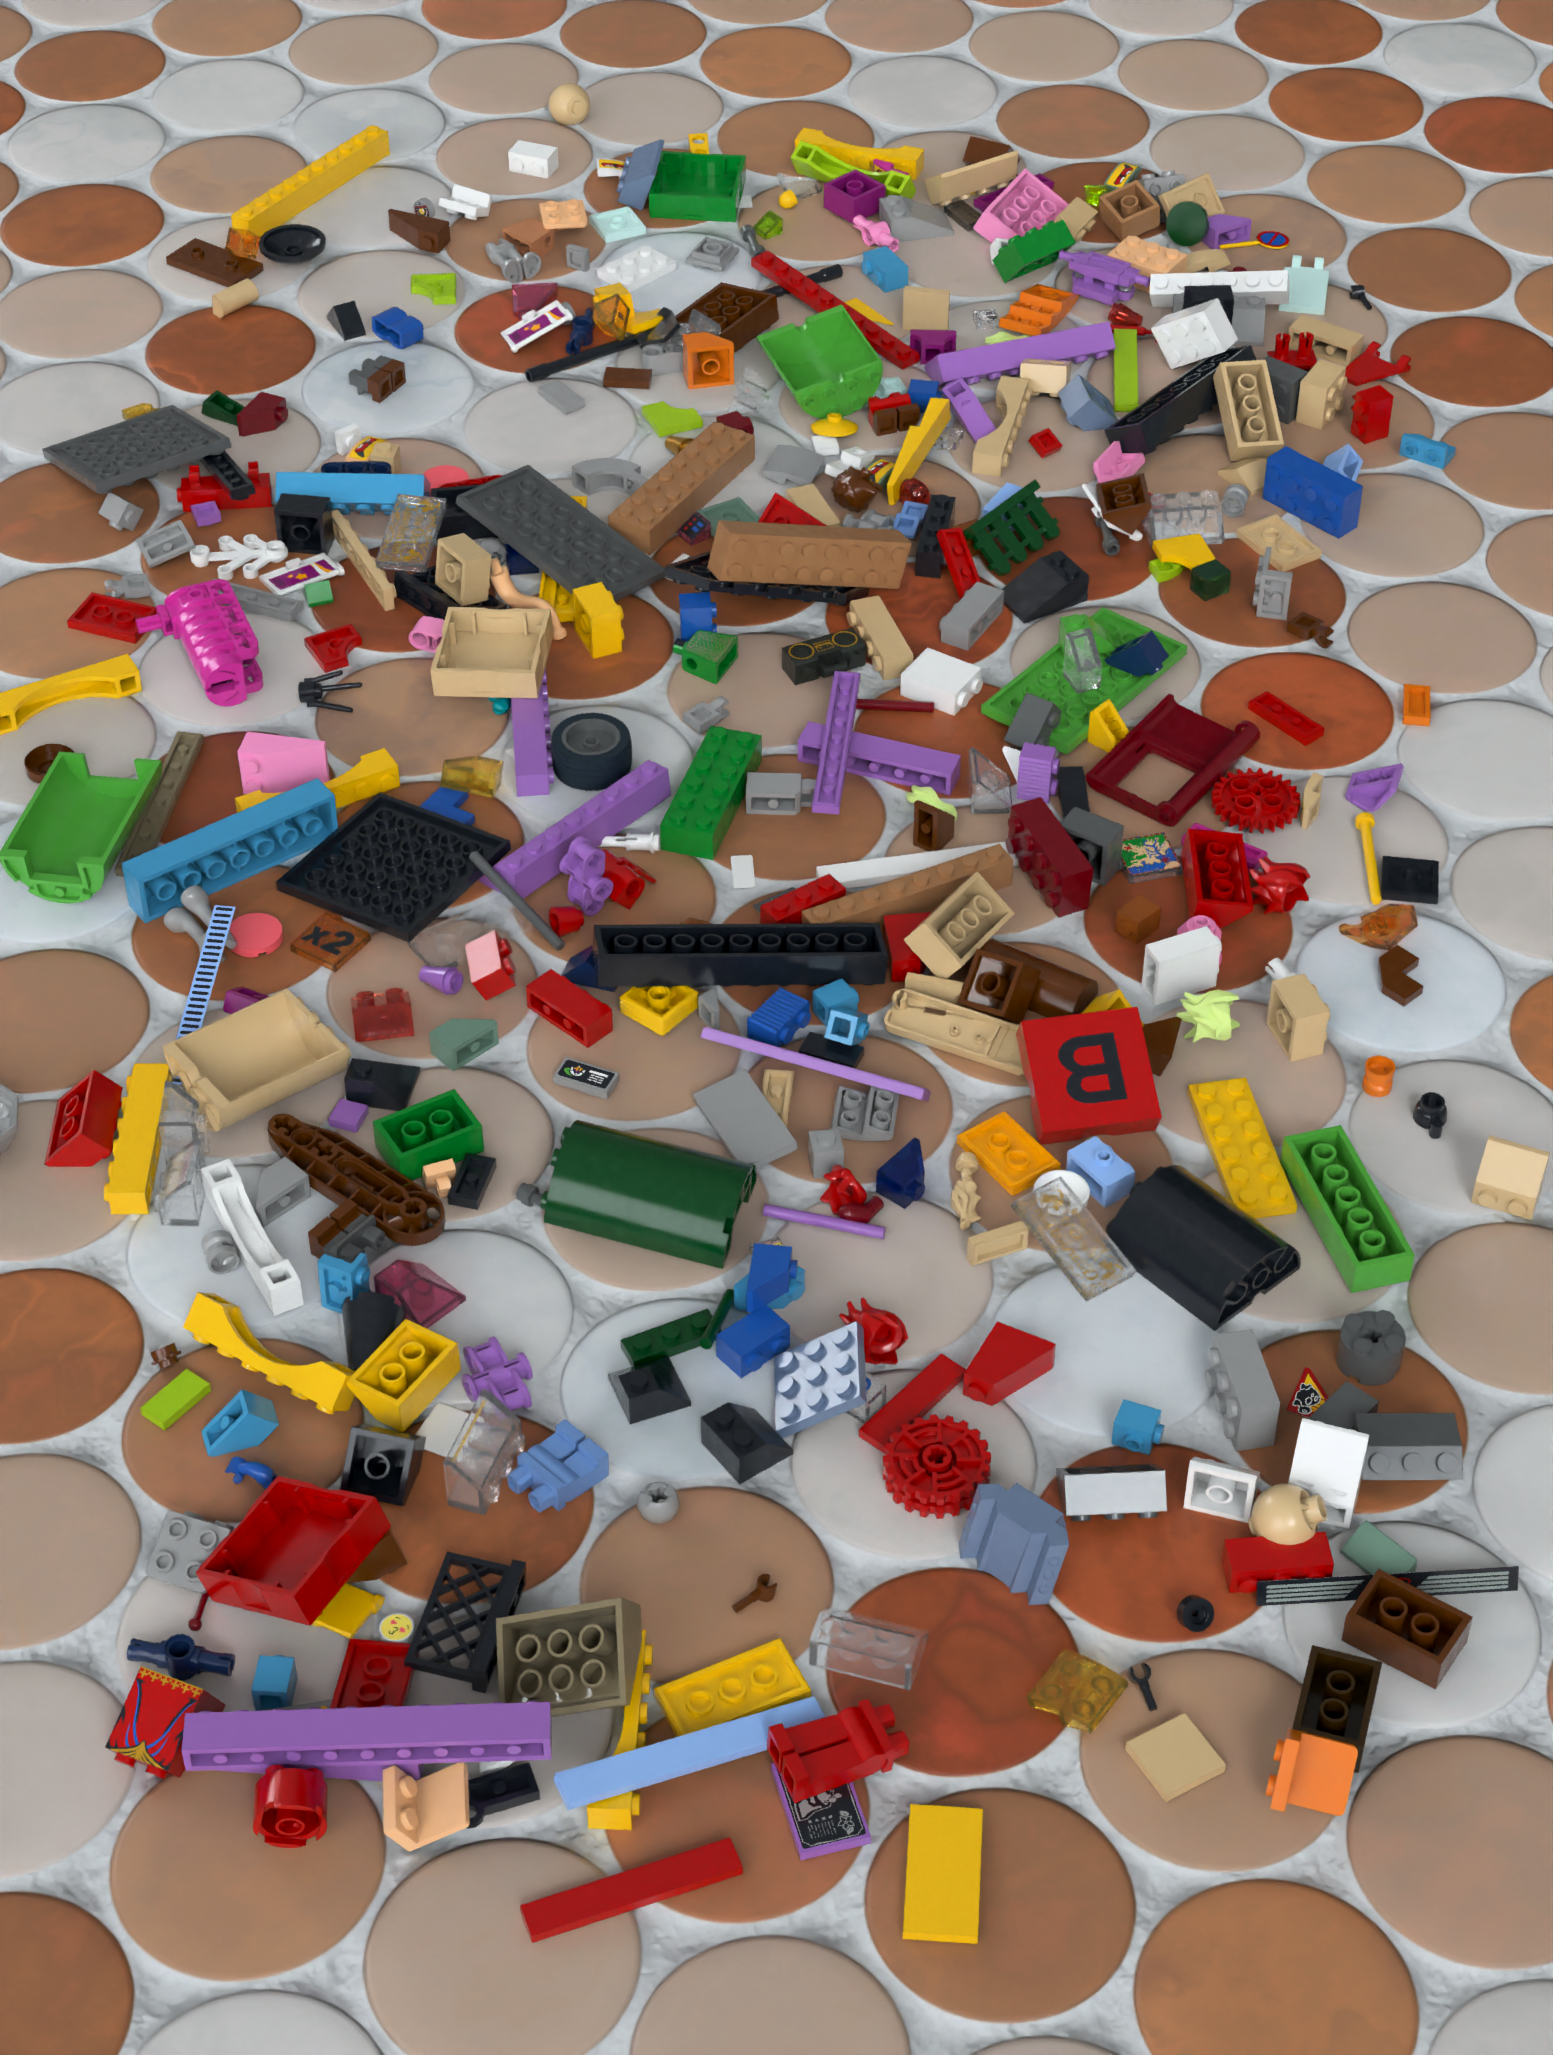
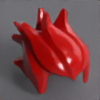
(1279, 885)
(882, 1332)

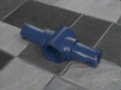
(581, 332)
(181, 1657)

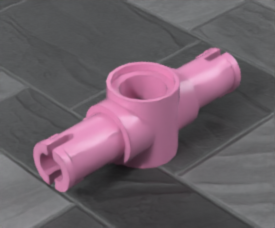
(875, 233)

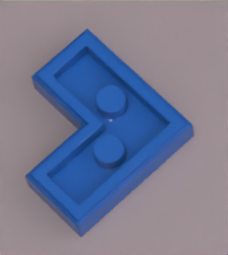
(447, 803)

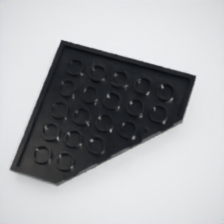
(695, 572)

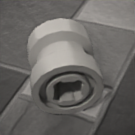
(1234, 500)
(220, 1252)

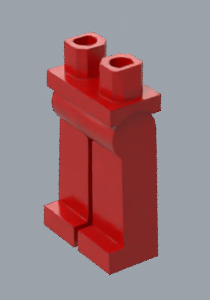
(835, 1749)

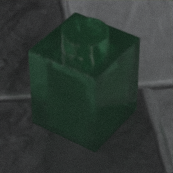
(1210, 580)

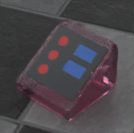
(695, 529)

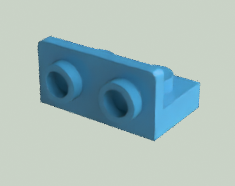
(1426, 450)
(342, 1279)

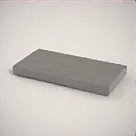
(745, 1120)

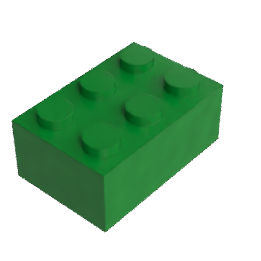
(1033, 250)
(428, 1134)

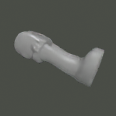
(511, 262)
(182, 920)

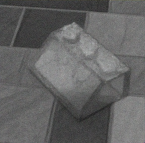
(1185, 515)
(482, 1454)
(867, 1647)

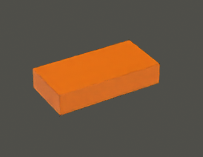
(1416, 705)

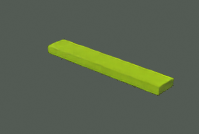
(1125, 370)

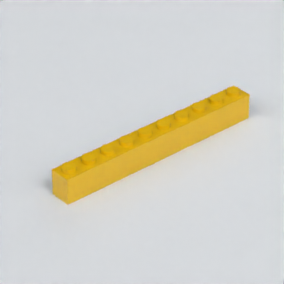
(313, 182)

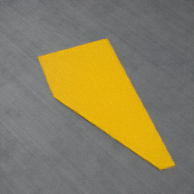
(867, 311)

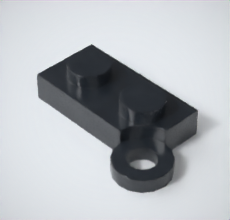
(501, 1791)

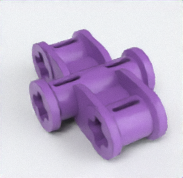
(586, 869)
(497, 1374)

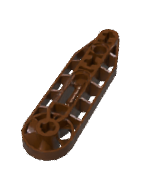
(347, 1171)

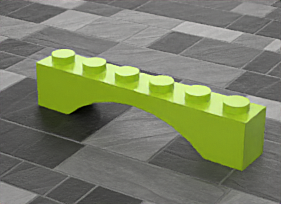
(820, 165)

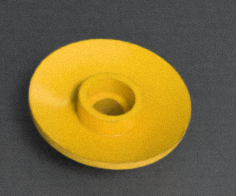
(834, 426)

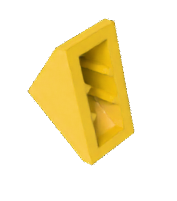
(1106, 726)

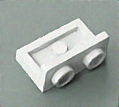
(467, 201)

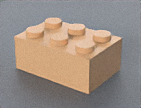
(1149, 258)

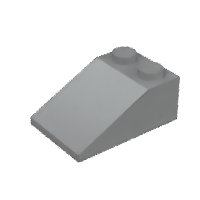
(912, 219)

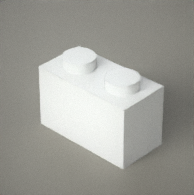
(533, 159)

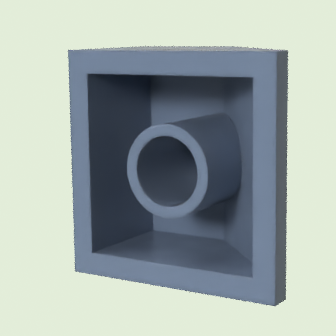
(1086, 405)

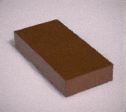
(627, 378)

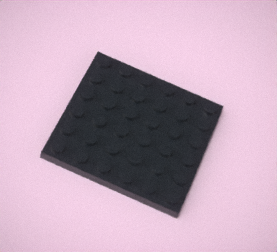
(392, 866)

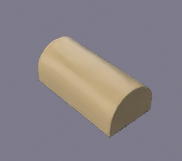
(234, 298)

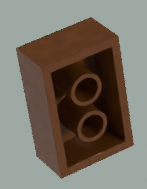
(1406, 1628)

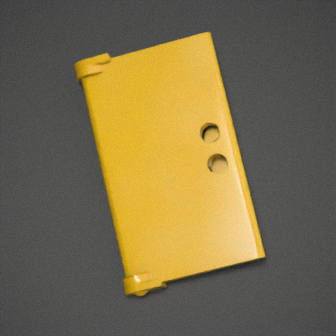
(349, 1610)

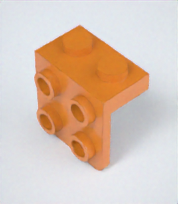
(1312, 1773)

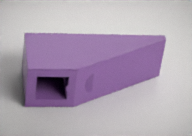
(968, 409)

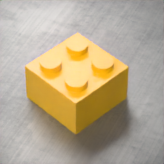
(598, 620)

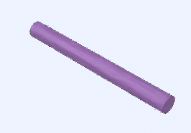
(824, 1221)

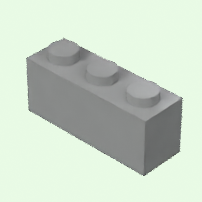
(971, 616)

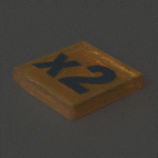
(330, 942)

